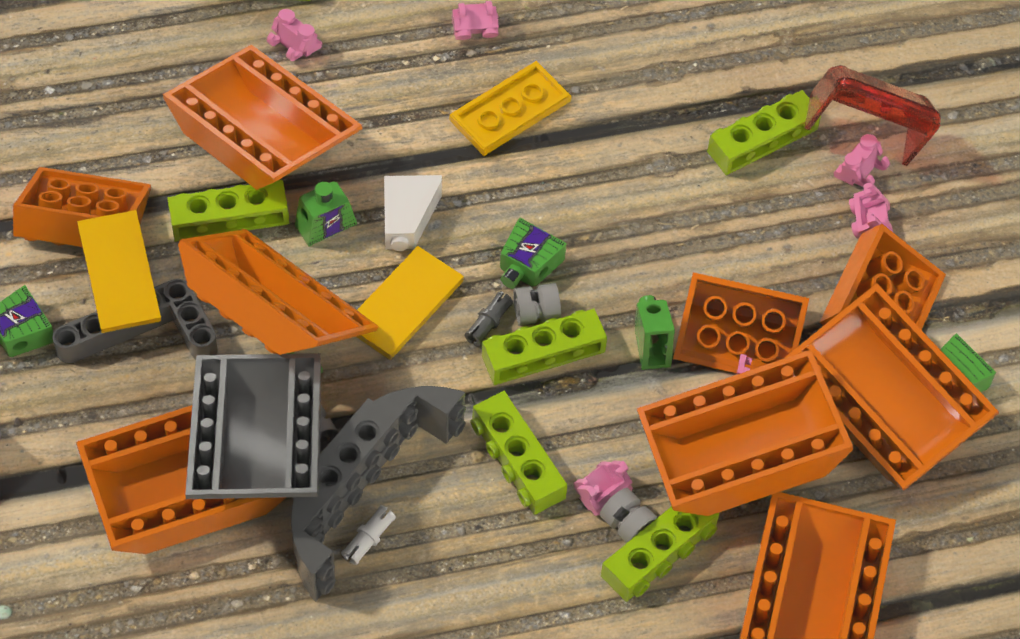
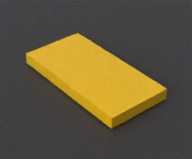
(510, 108)
(119, 271)
(407, 300)

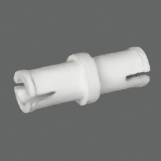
(368, 535)

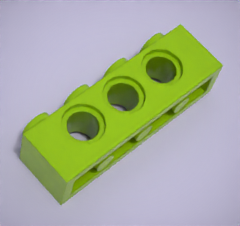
(760, 133)
(241, 215)
(534, 358)
(501, 413)
(631, 581)

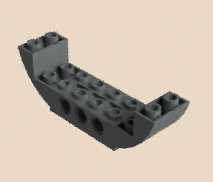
(356, 460)

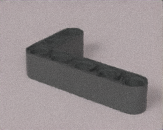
(177, 310)

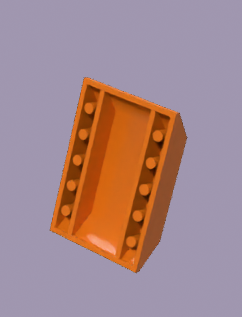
(257, 117)
(267, 293)
(895, 388)
(746, 436)
(141, 486)
(817, 572)

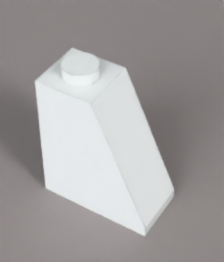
(409, 208)

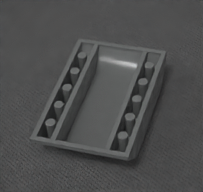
(255, 426)

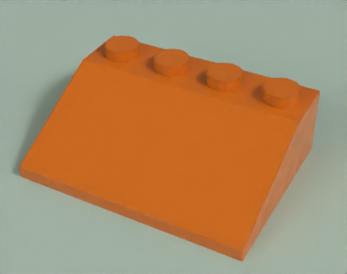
(60, 198)
(895, 267)
(738, 319)

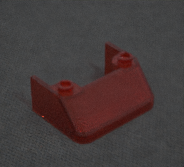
(877, 99)

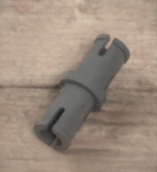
(488, 318)

